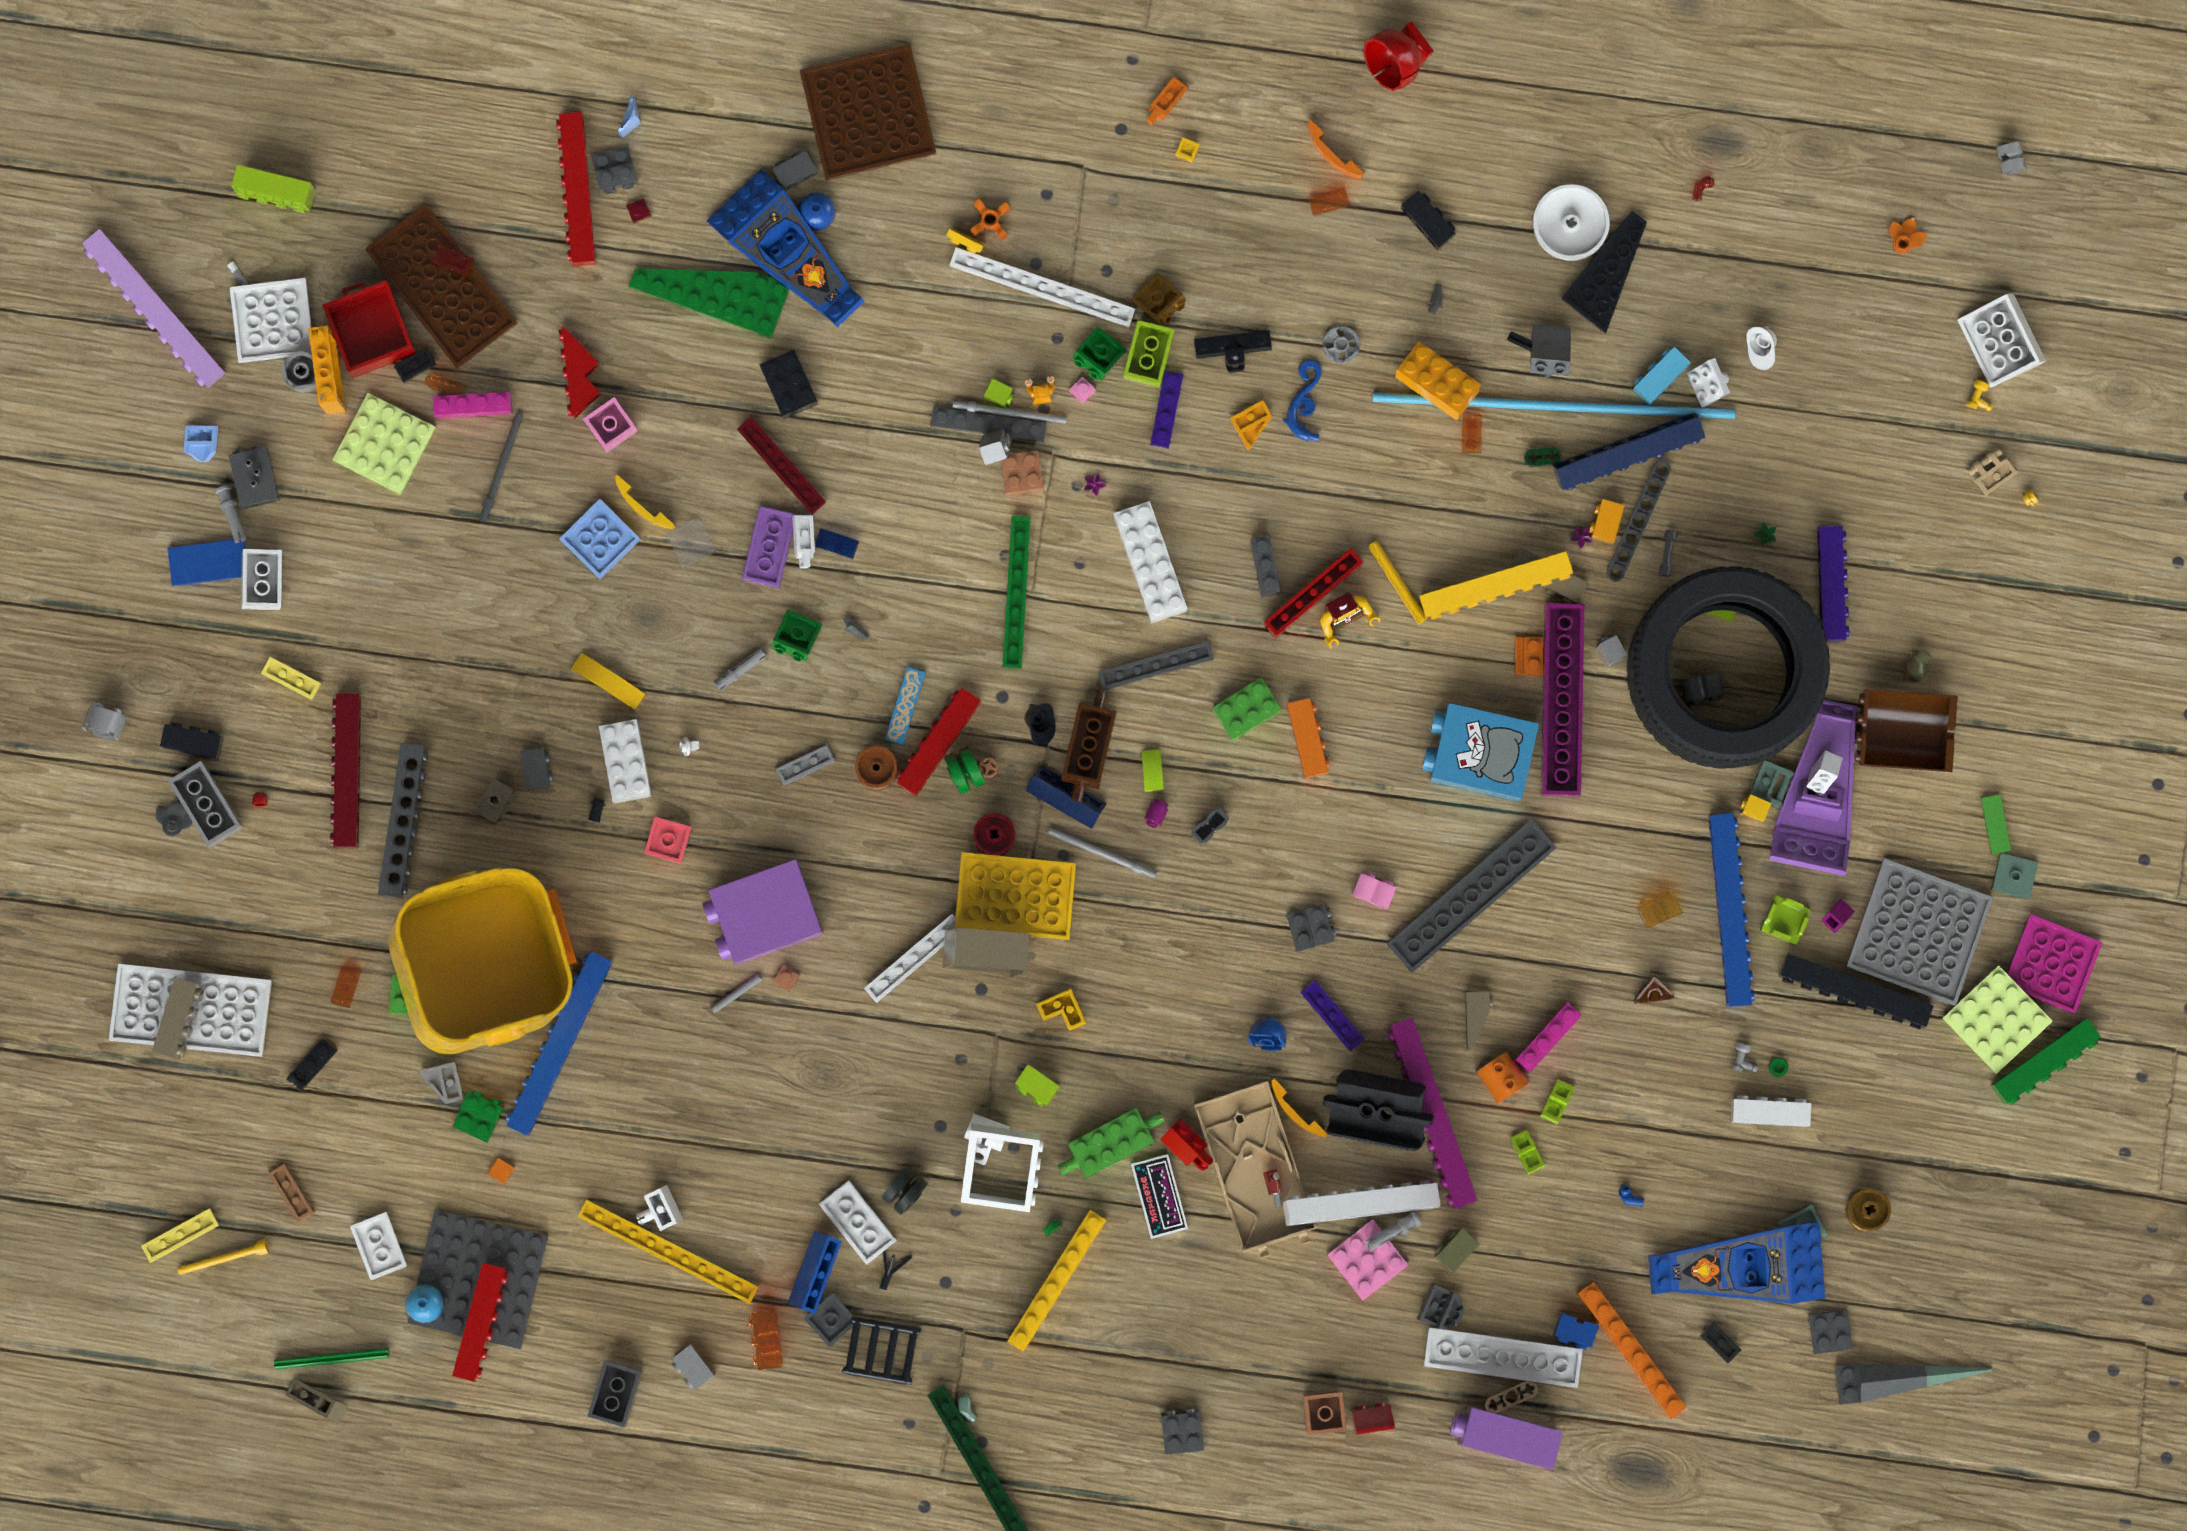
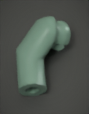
(964, 1408)

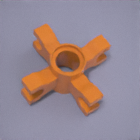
(998, 213)

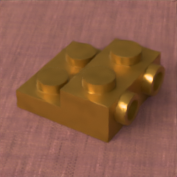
(1159, 300)

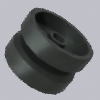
(904, 1190)

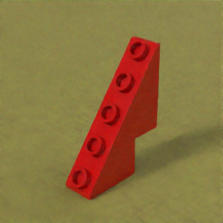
(578, 367)

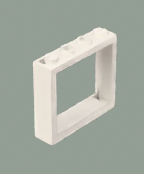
(1004, 1135)

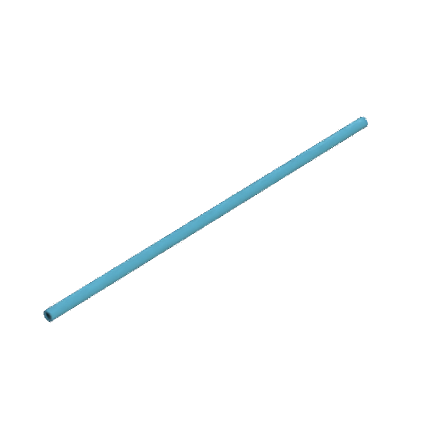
(1566, 406)

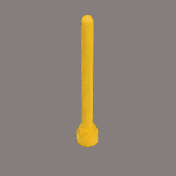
(259, 1248)

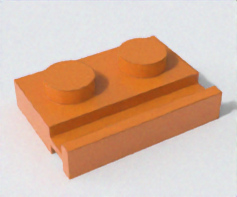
(1528, 656)

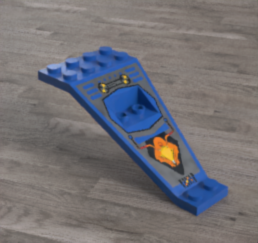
(764, 221)
(1781, 1263)

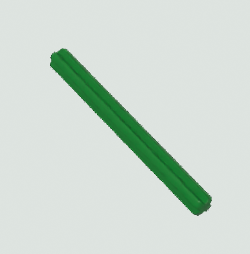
(331, 1358)

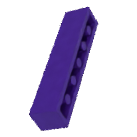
(1831, 582)

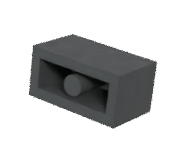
(794, 170)
(536, 769)

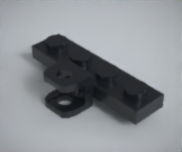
(1233, 347)

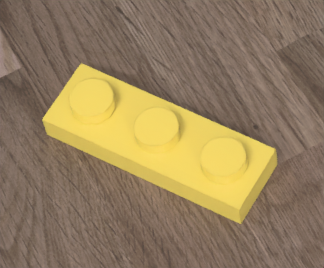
(291, 678)

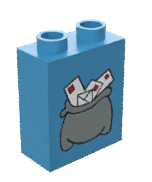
(1481, 751)

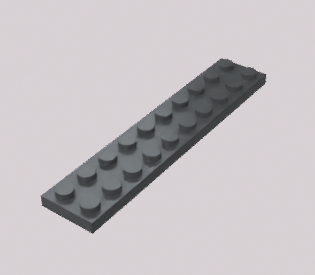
(1471, 896)

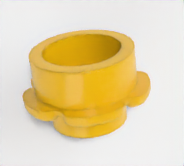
(2030, 497)

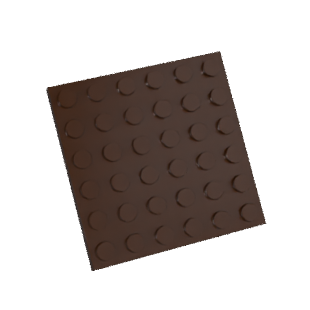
(868, 112)

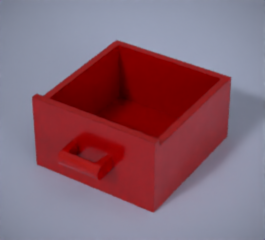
(368, 328)

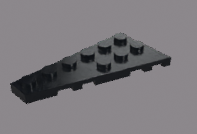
(1602, 281)

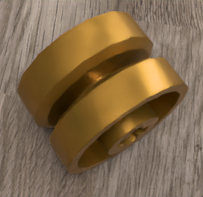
(1879, 1207)

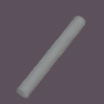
(736, 993)

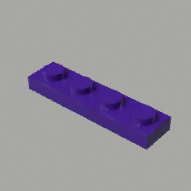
(1166, 409)
(1332, 1016)

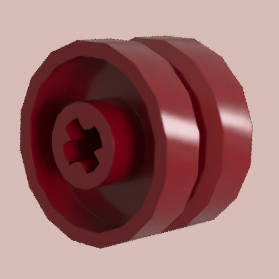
(994, 823)

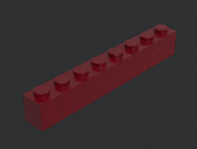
(347, 771)

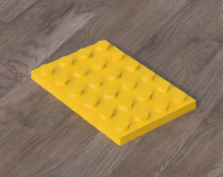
(1015, 895)

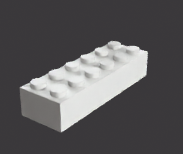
(1150, 562)

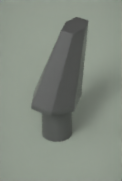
(1436, 300)
(854, 628)

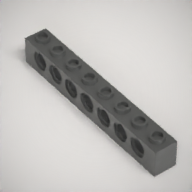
(407, 753)

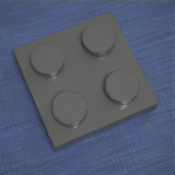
(830, 1320)
(1830, 1332)

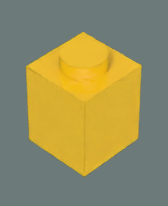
(1755, 808)

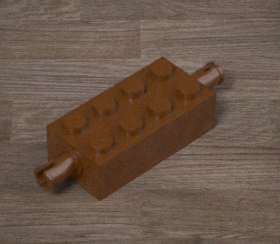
(1088, 746)

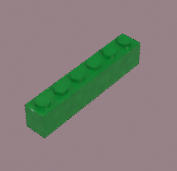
(2046, 1061)

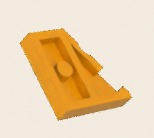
(1251, 423)

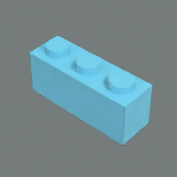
(1661, 375)

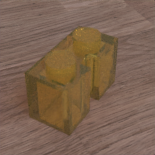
(1659, 910)

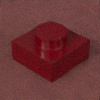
(638, 211)

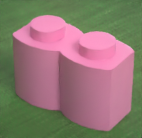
(1374, 891)

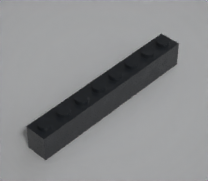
(1856, 991)

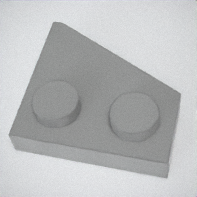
(444, 1081)

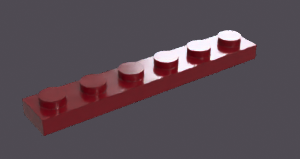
(781, 466)

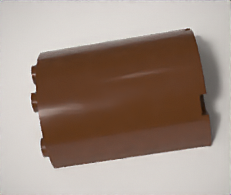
(1906, 730)

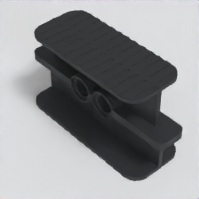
(1354, 1121)

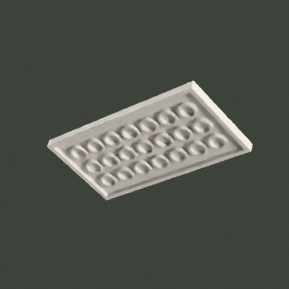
(228, 1020)

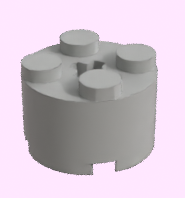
(292, 368)
(104, 722)

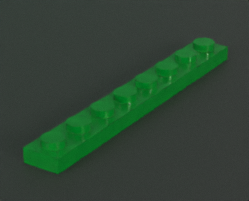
(1016, 592)

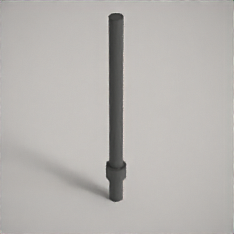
(488, 502)

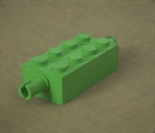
(1111, 1143)

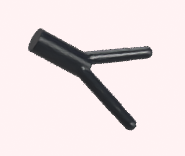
(888, 1269)

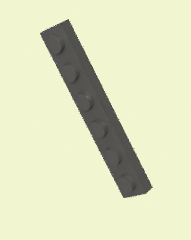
(986, 424)
(1156, 665)

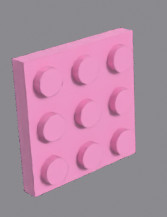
(1364, 1268)

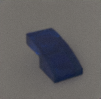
(836, 543)

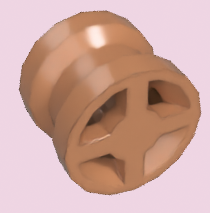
(989, 764)

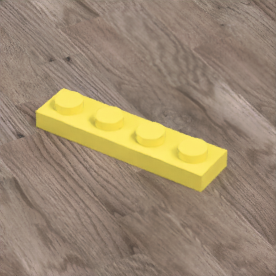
(180, 1235)

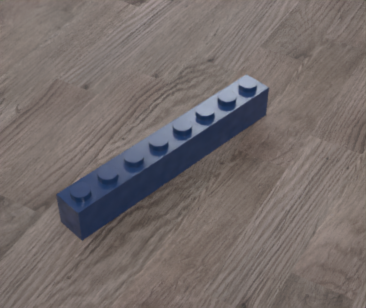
(1628, 451)

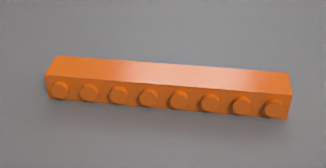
(1631, 1350)

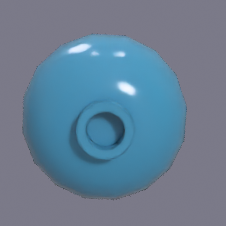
(424, 1303)

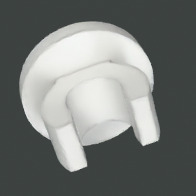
(686, 746)

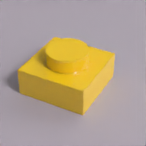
(1187, 150)

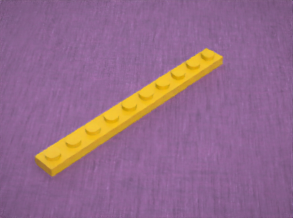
(668, 1251)

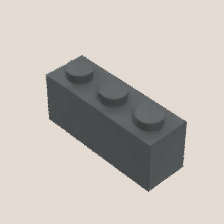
(1265, 566)

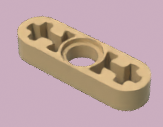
(1499, 1407)

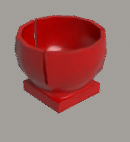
(1401, 50)

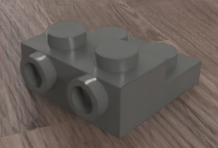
(614, 170)
(1311, 927)
(1182, 1432)

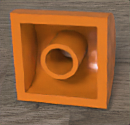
(1502, 1077)

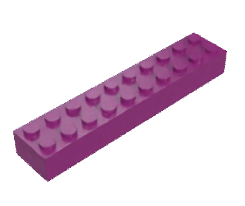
(1562, 700)
(1440, 1133)

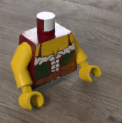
(1343, 612)

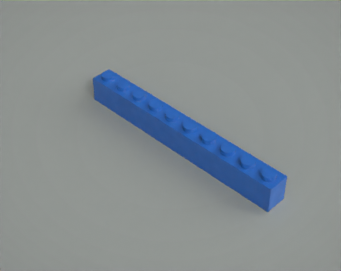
(1730, 910)
(558, 1044)

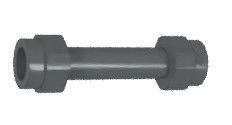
(1665, 568)

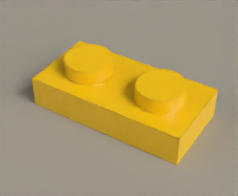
(957, 237)

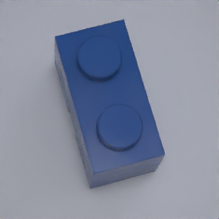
(1570, 1330)

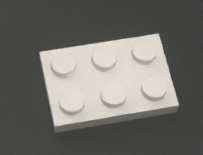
(378, 1246)

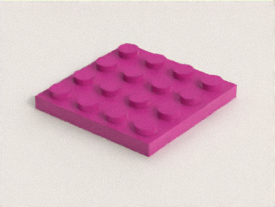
(2053, 963)

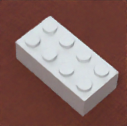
(625, 761)

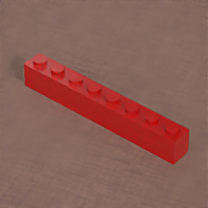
(577, 189)

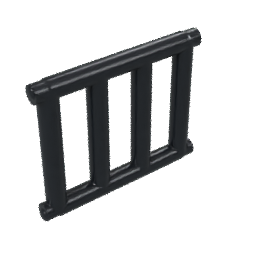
(876, 1326)

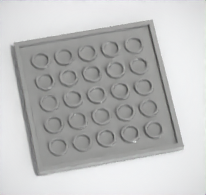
(1919, 932)

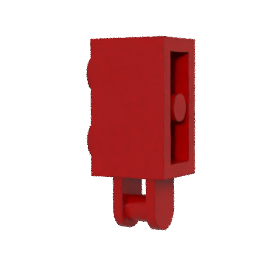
(1187, 1145)

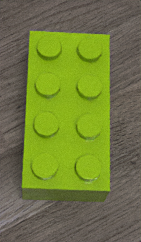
(273, 188)

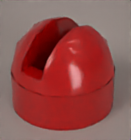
(259, 799)

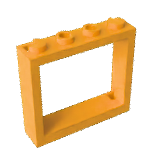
(327, 370)

